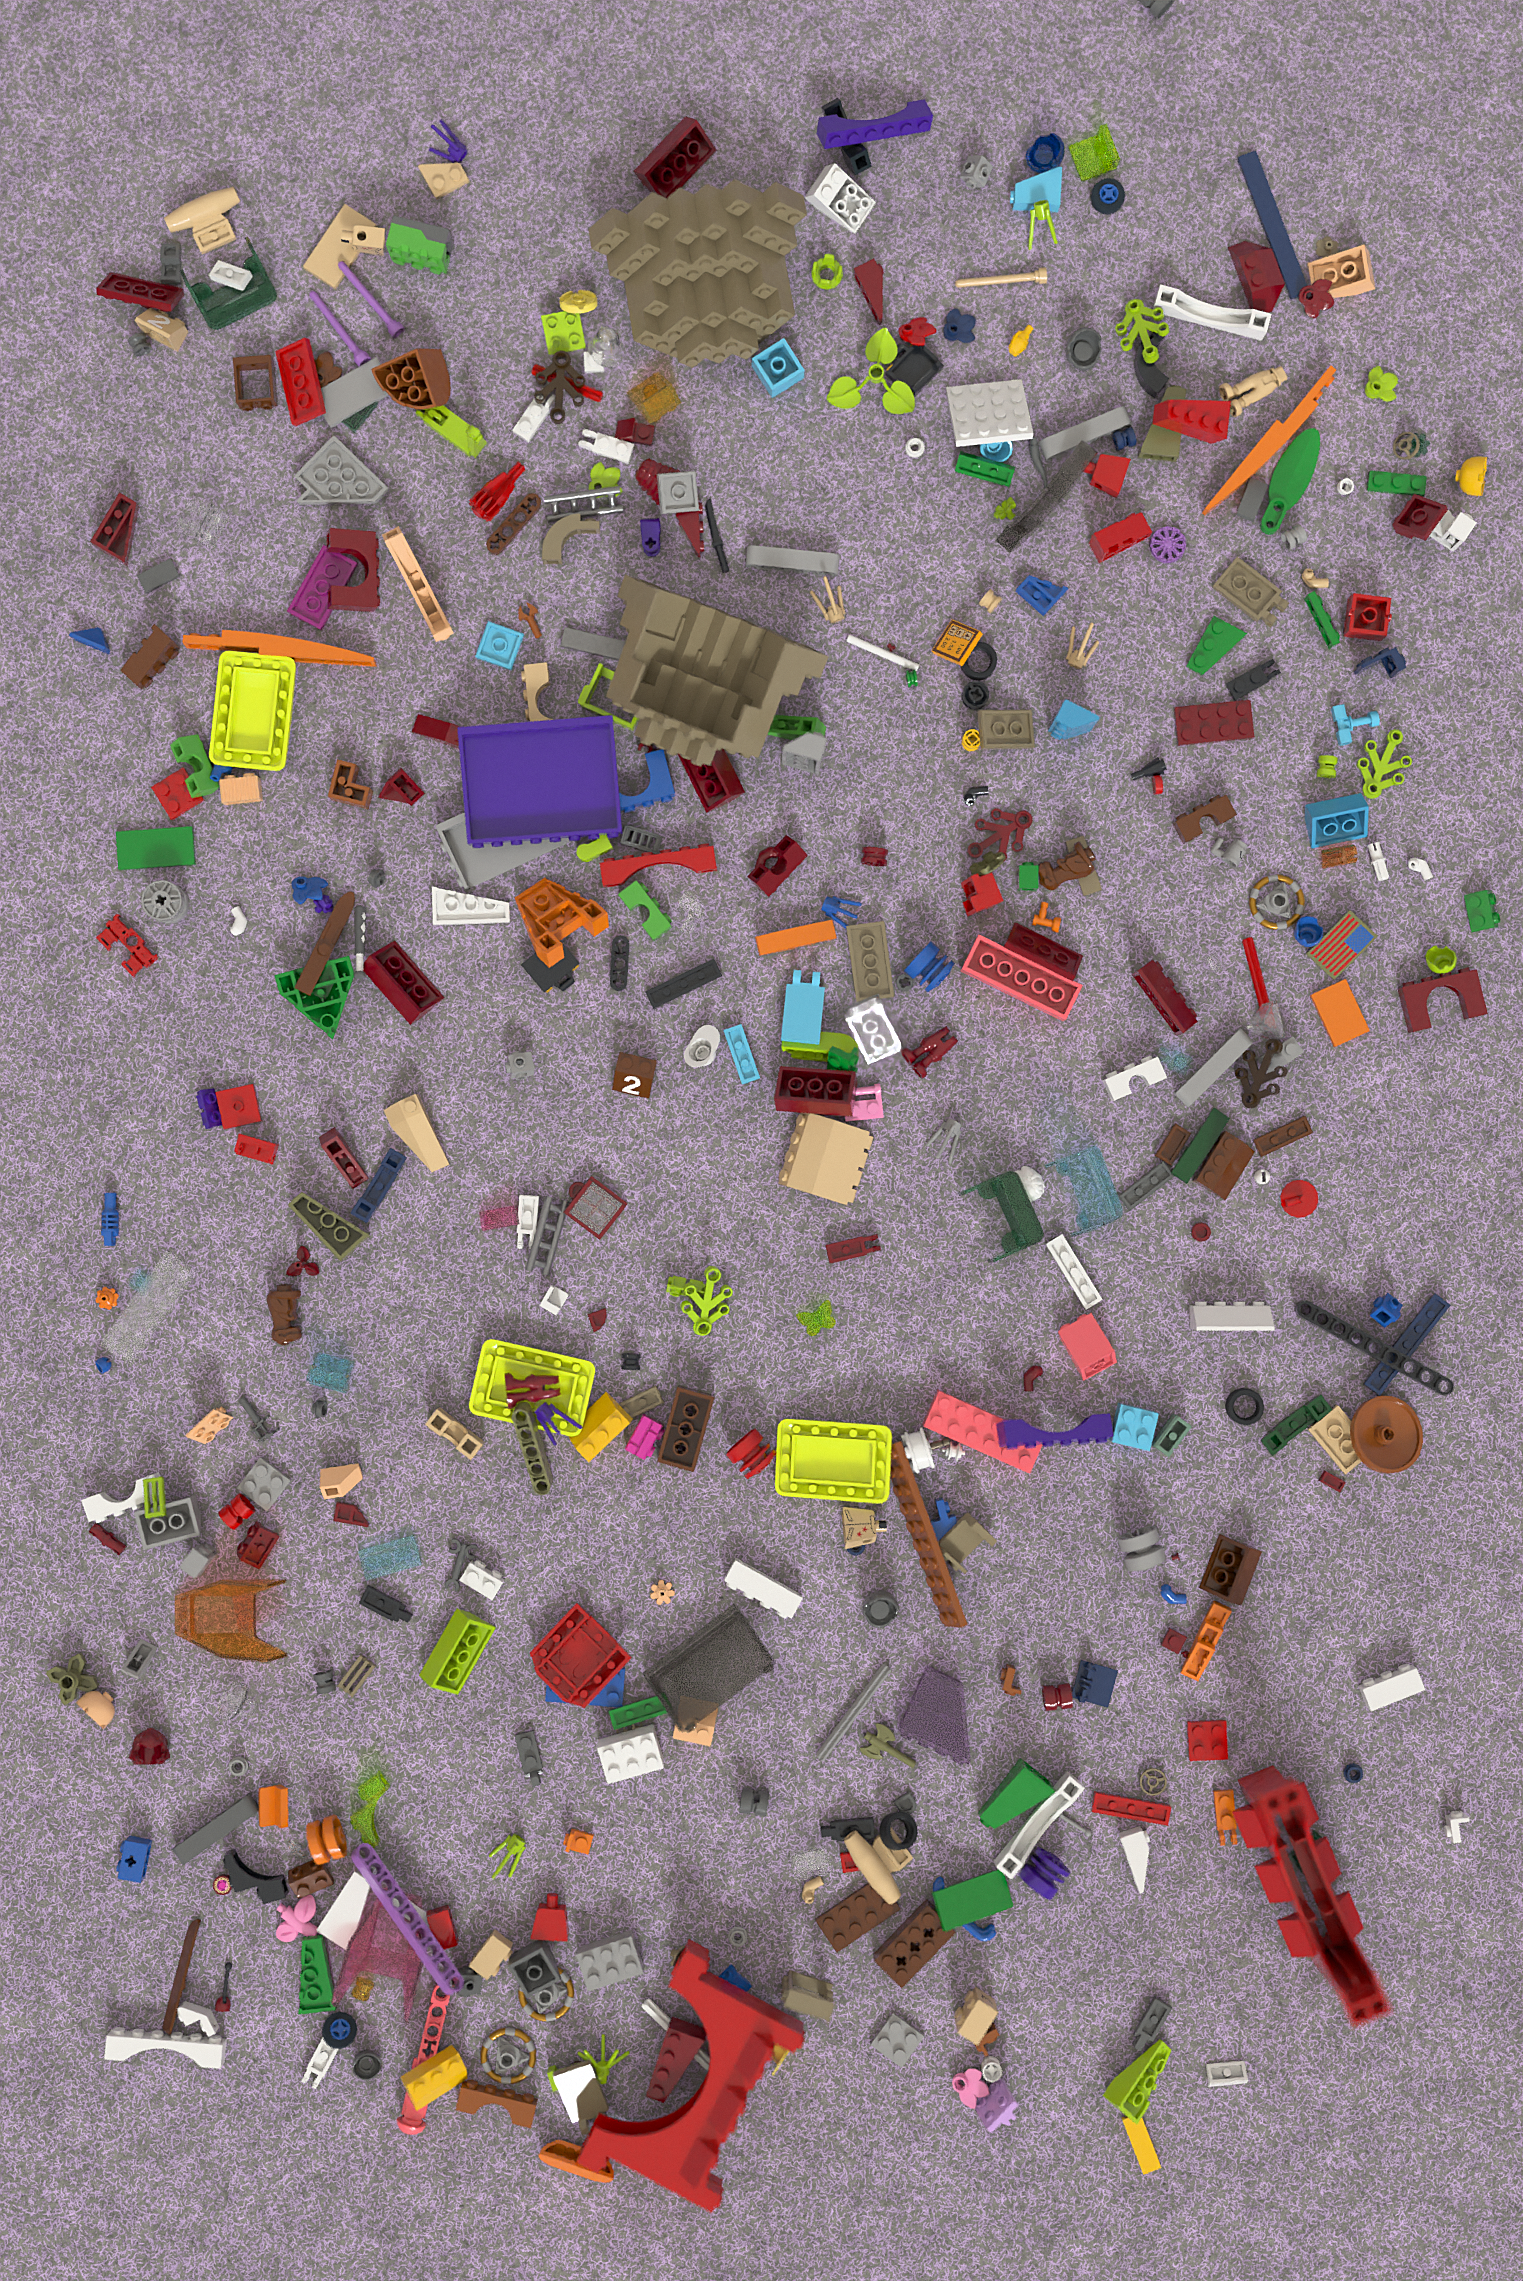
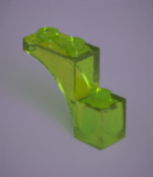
(363, 1818)

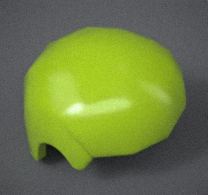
(1440, 959)

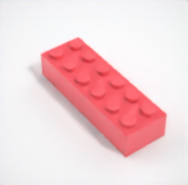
(1021, 978)
(975, 1429)

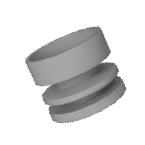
(174, 907)

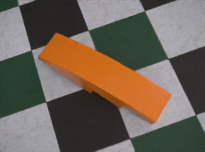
(795, 937)
(1206, 1640)

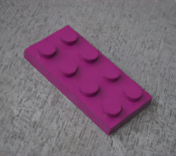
(312, 599)

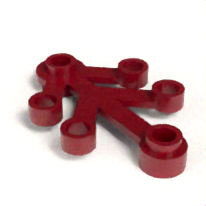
(1002, 832)

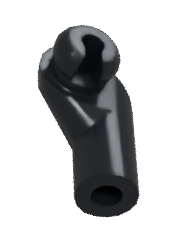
(973, 793)

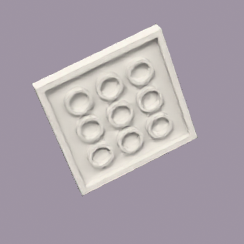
(989, 413)

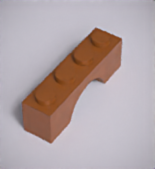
(474, 2096)

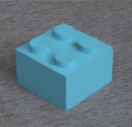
(778, 368)
(1134, 1426)

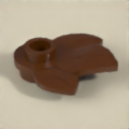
(326, 369)

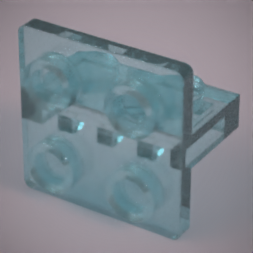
(330, 1372)

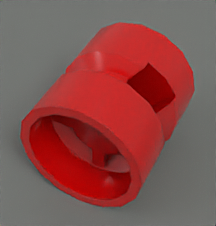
(239, 1509)

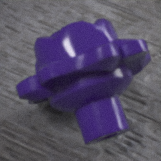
(324, 905)

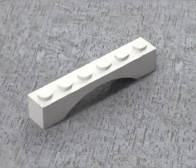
(1243, 322)
(1021, 1844)
(205, 2051)

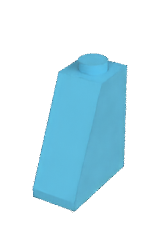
(1037, 188)

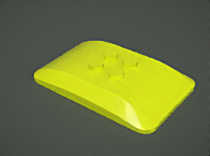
(252, 711)
(502, 1357)
(833, 1460)

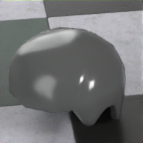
(363, 2068)

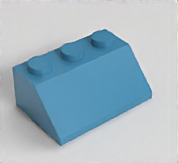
(1072, 721)
(1337, 820)

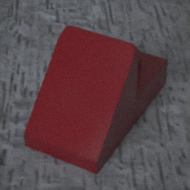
(635, 432)

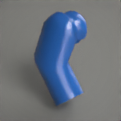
(218, 770)
(1171, 1597)

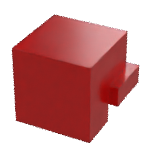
(980, 893)

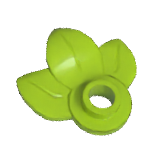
(1383, 383)
(604, 477)

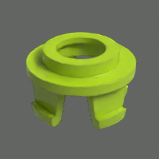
(826, 262)

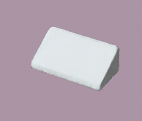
(1226, 2073)

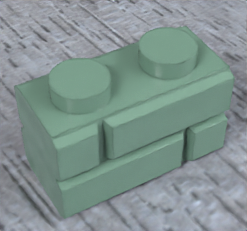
(1171, 1435)

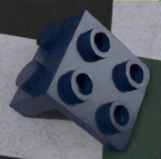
(1391, 659)

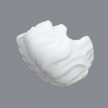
(1032, 1182)

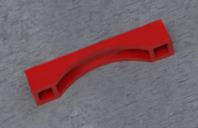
(619, 871)

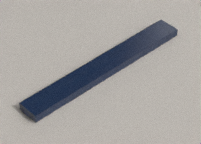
(1272, 223)

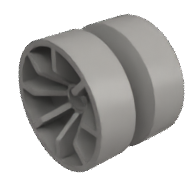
(1142, 1550)

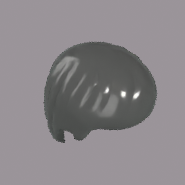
(1083, 348)
(880, 1608)

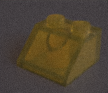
(654, 397)

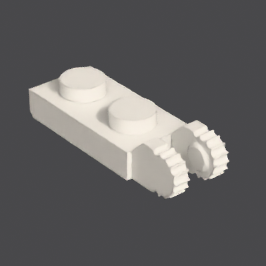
(533, 418)
(608, 446)
(527, 1218)
(320, 2062)

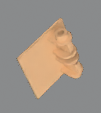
(210, 1425)

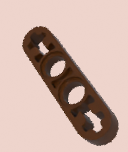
(515, 525)

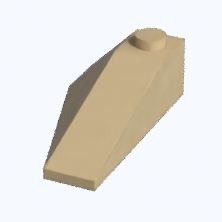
(414, 1127)

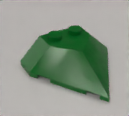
(328, 996)

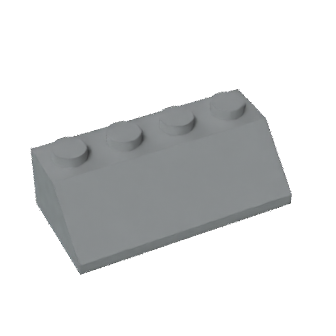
(805, 752)

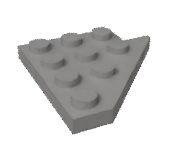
(338, 478)

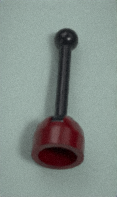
(223, 2003)

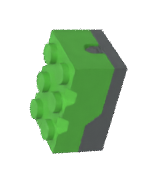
(419, 244)

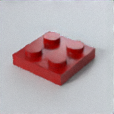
(174, 794)
(1207, 1740)

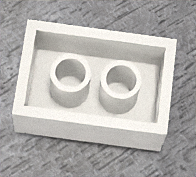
(630, 1753)

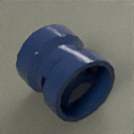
(1124, 439)

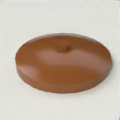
(1386, 1434)

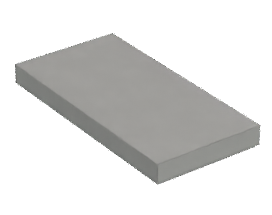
(351, 393)

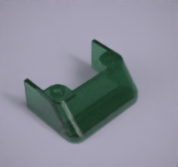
(231, 304)
(1017, 1209)

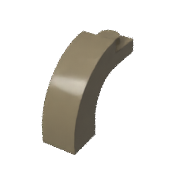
(563, 530)

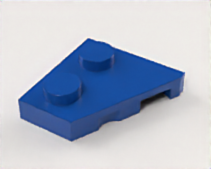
(1040, 593)

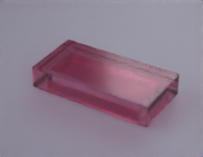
(499, 1218)

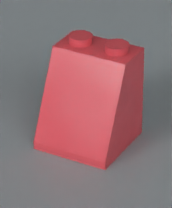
(1087, 1346)

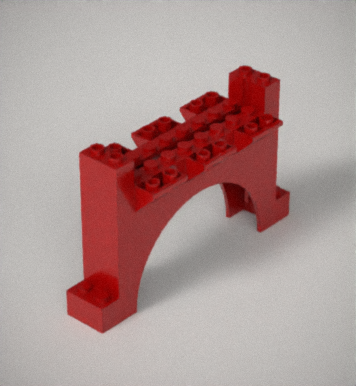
(1338, 1952)
(686, 2143)

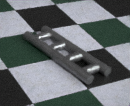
(591, 494)
(552, 1245)

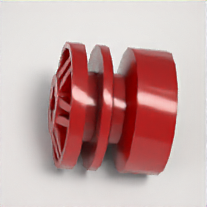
(751, 1453)

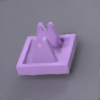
(996, 2106)

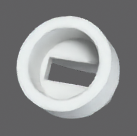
(1348, 488)
(1258, 1176)

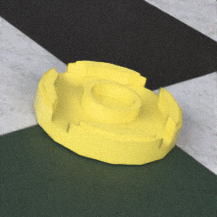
(578, 302)

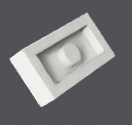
(230, 275)

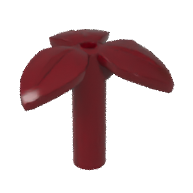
(296, 1268)

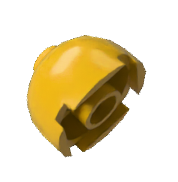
(1472, 476)

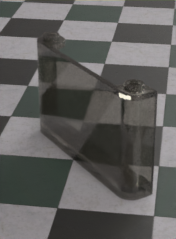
(709, 1668)

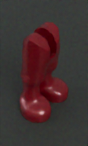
(936, 1049)
(535, 1384)

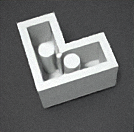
(1453, 530)

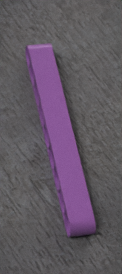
(416, 1921)

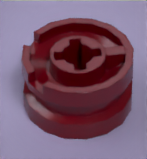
(874, 856)

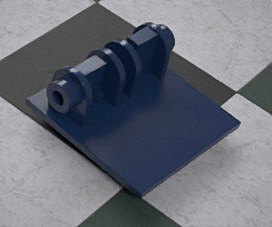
(1094, 1683)

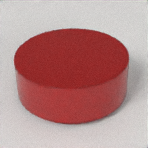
(1157, 784)

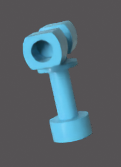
(1346, 723)

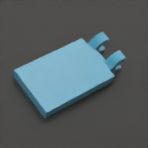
(803, 1010)

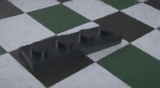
(683, 983)

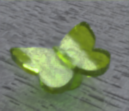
(817, 1319)

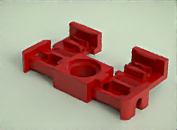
(142, 954)

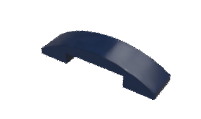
(379, 1186)

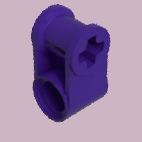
(651, 533)

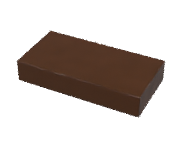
(1172, 1144)

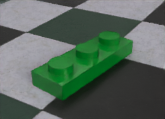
(984, 469)
(1396, 483)
(1322, 620)
(636, 1712)

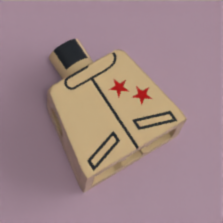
(373, 243)
(860, 1527)

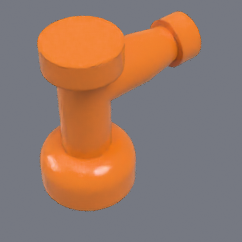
(1040, 919)

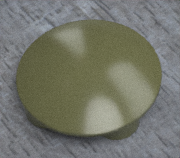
(989, 864)

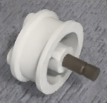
(920, 1450)

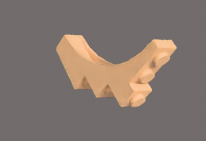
(417, 584)

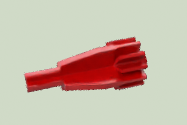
(495, 493)

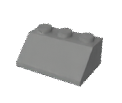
(180, 1523)

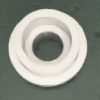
(914, 441)

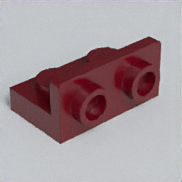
(257, 1545)

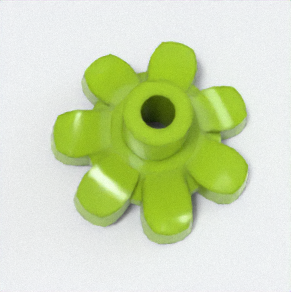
(1005, 509)

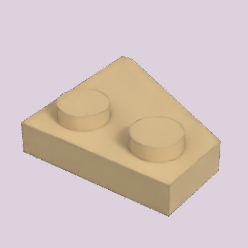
(443, 177)

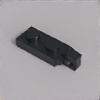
(384, 1605)
(841, 1828)

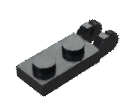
(1250, 680)

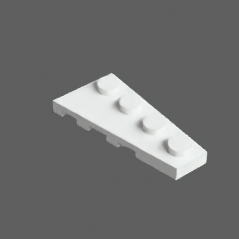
(459, 908)

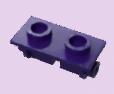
(208, 1101)

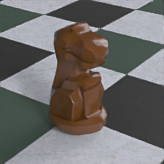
(1073, 866)
(282, 1307)

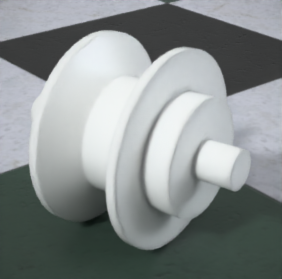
(953, 1451)

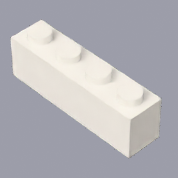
(764, 1588)

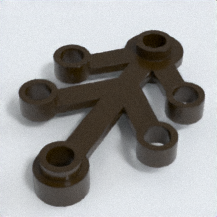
(560, 385)
(1259, 1075)

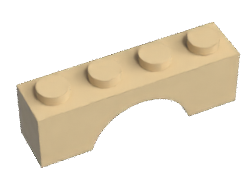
(536, 680)

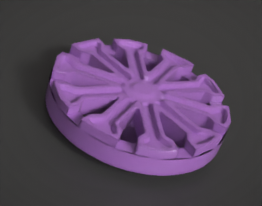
(1167, 544)

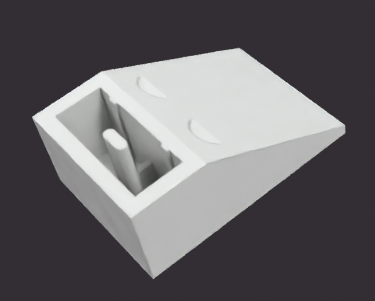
(840, 198)

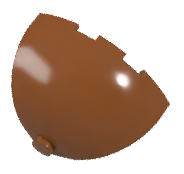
(416, 379)

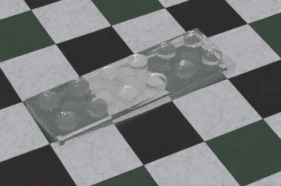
(149, 1308)

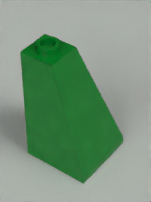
(1015, 1794)

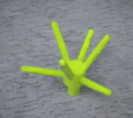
(603, 2067)

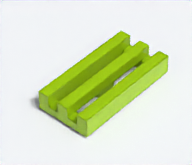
(162, 1502)

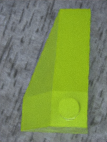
(1133, 2086)

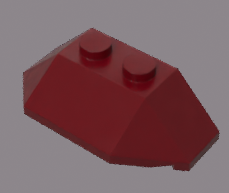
(1257, 274)

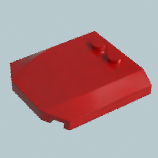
(578, 1657)

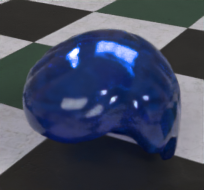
(1045, 153)

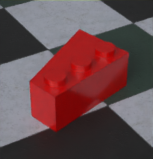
(1119, 536)

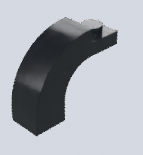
(1147, 374)

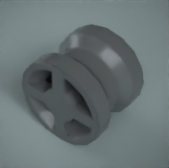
(139, 344)

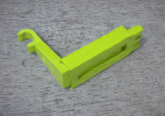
(454, 429)

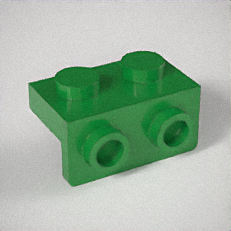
(1482, 910)
(842, 1060)

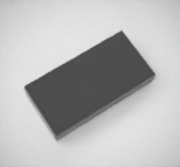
(158, 576)

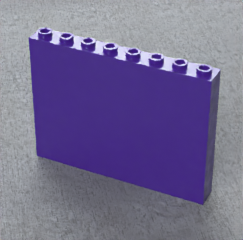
(540, 781)

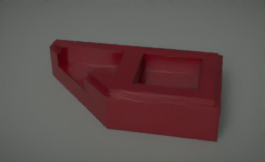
(349, 1514)

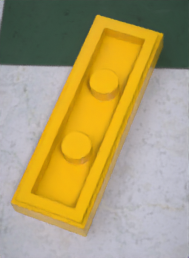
(1142, 2145)

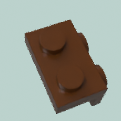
(309, 1878)

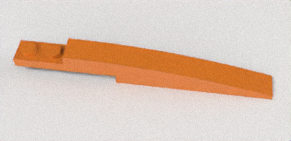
(1272, 441)
(274, 645)

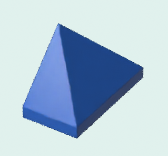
(93, 638)

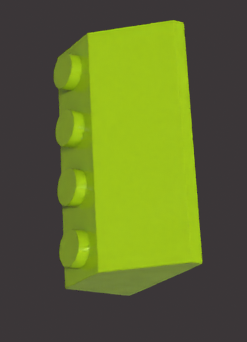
(456, 1652)

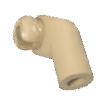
(809, 1889)

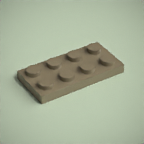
(870, 960)

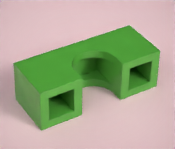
(191, 750)
(635, 896)

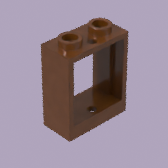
(254, 363)

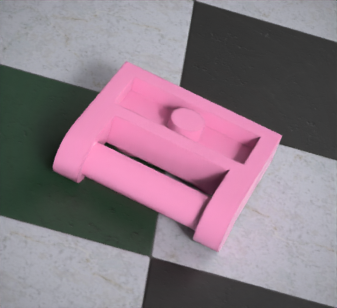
(867, 1108)

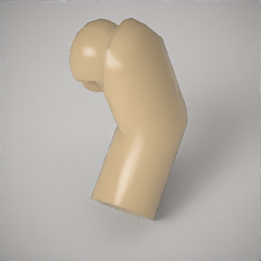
(1309, 578)

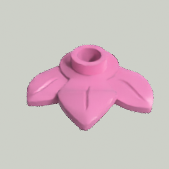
(973, 2087)

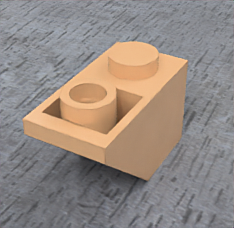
(339, 1480)

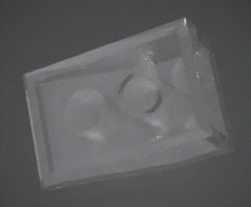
(872, 1028)

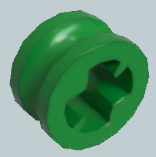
(911, 678)

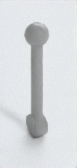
(1087, 1832)

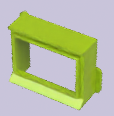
(588, 691)

